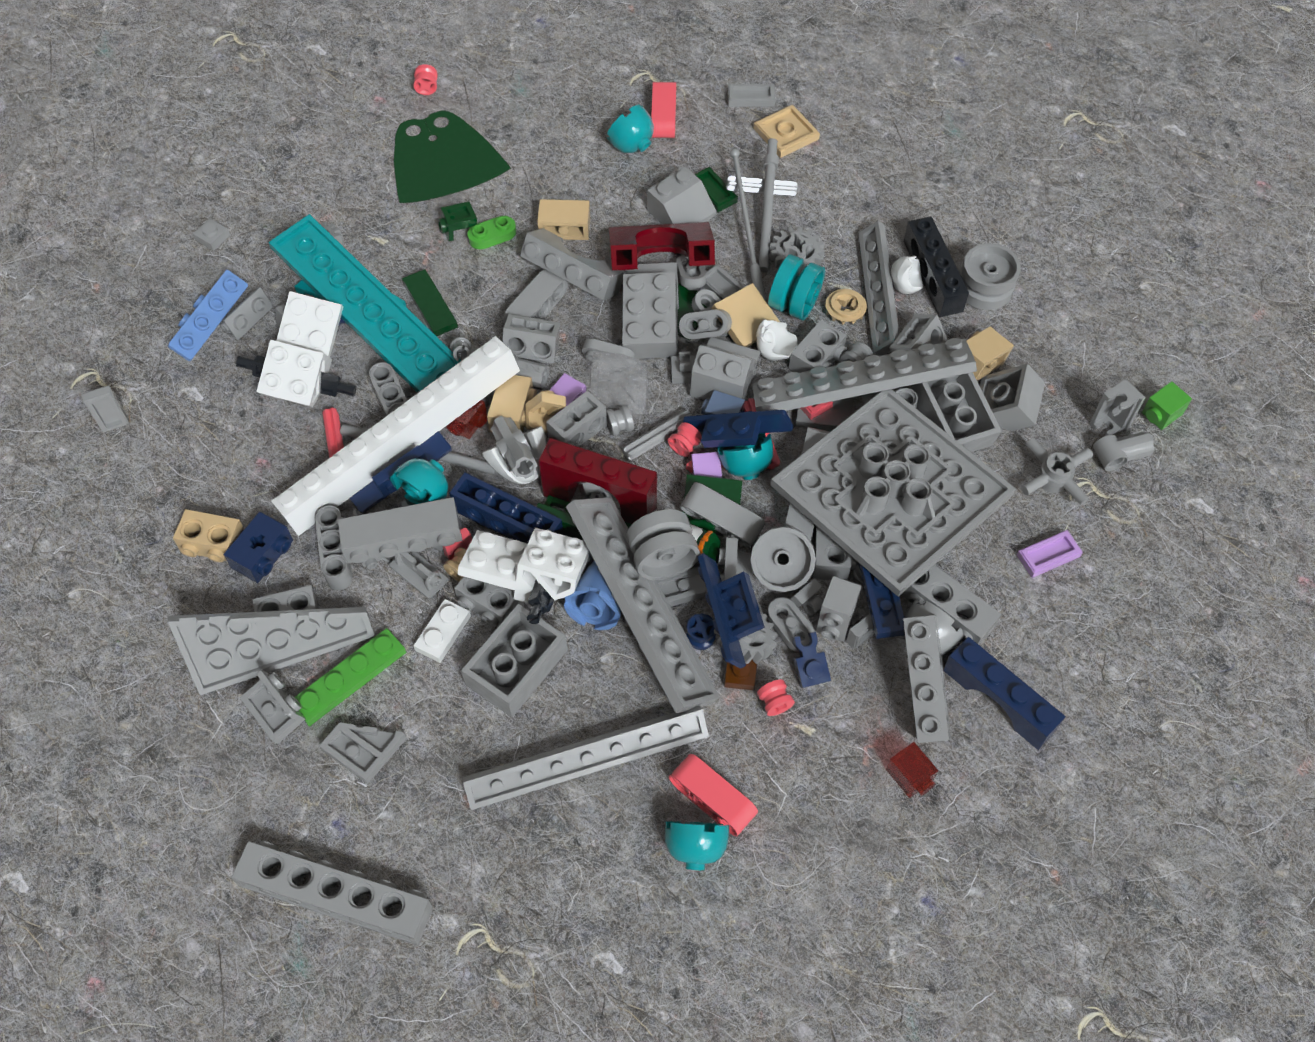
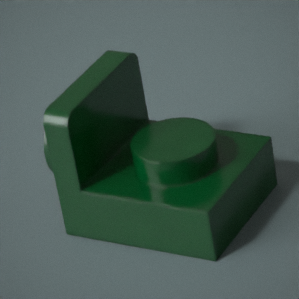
(456, 218)

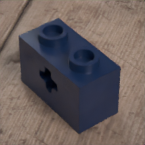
(258, 547)

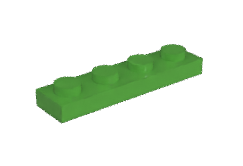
(349, 676)

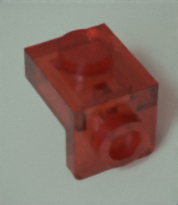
(469, 421)

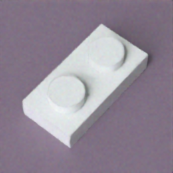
(442, 630)

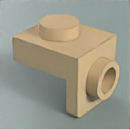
(542, 408)

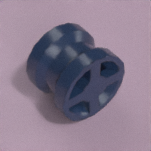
(703, 625)

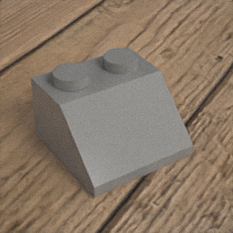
(680, 199)
(721, 372)
(1014, 396)

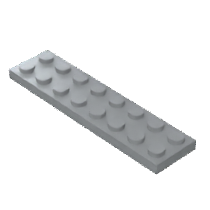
(864, 376)
(643, 606)

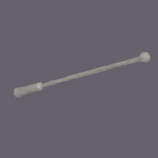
(754, 268)

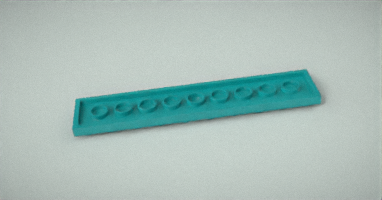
(367, 303)

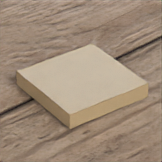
(788, 128)
(746, 311)

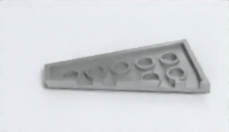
(237, 645)

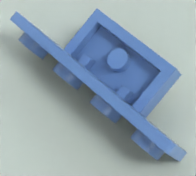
(207, 315)

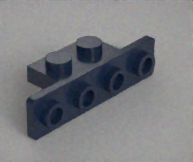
(738, 428)
(381, 486)
(733, 608)

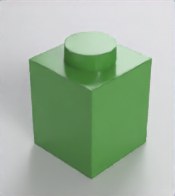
(1166, 405)

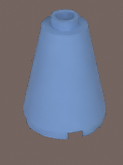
(593, 601)

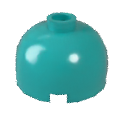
(632, 132)
(749, 459)
(421, 480)
(696, 842)

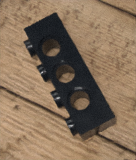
(936, 267)

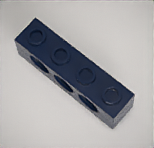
(500, 510)

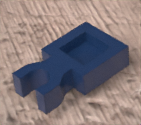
(811, 665)

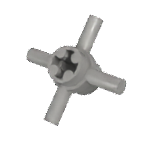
(1057, 472)

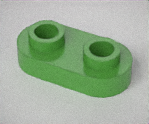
(492, 232)

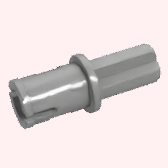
(460, 347)

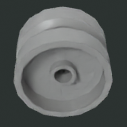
(990, 275)
(662, 544)
(778, 575)

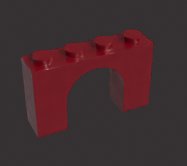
(689, 239)
(567, 465)

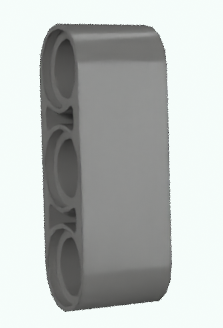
(538, 296)
(386, 387)
(725, 514)
(332, 560)

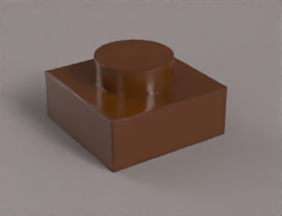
(741, 678)

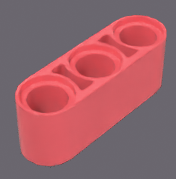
(664, 109)
(713, 794)

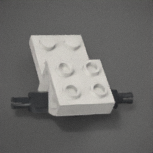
(300, 357)
(537, 571)

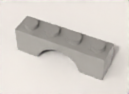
(590, 275)

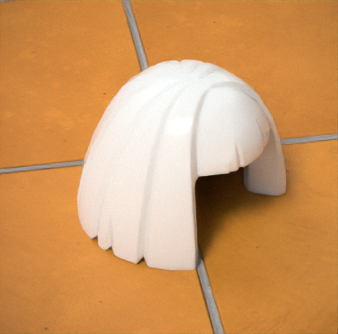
(537, 443)

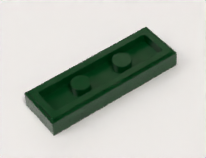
(430, 302)

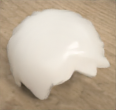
(907, 275)
(775, 340)

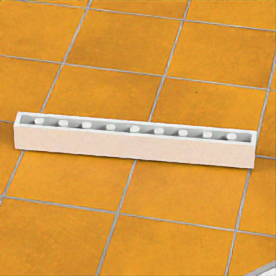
(397, 434)

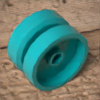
(796, 287)

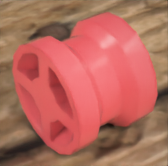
(425, 79)
(685, 439)
(775, 697)

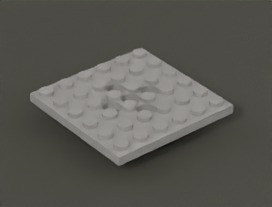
(893, 489)

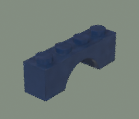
(1029, 712)

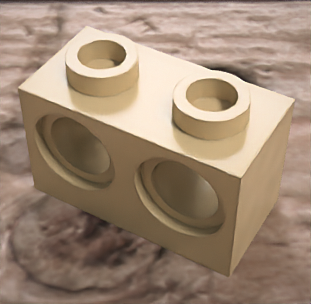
(210, 532)

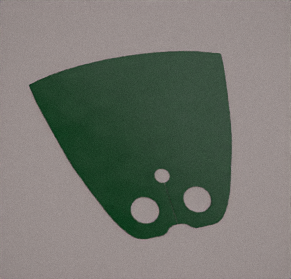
(443, 166)

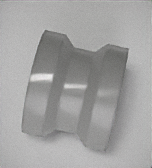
(857, 352)
(619, 420)

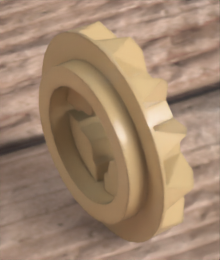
(843, 298)

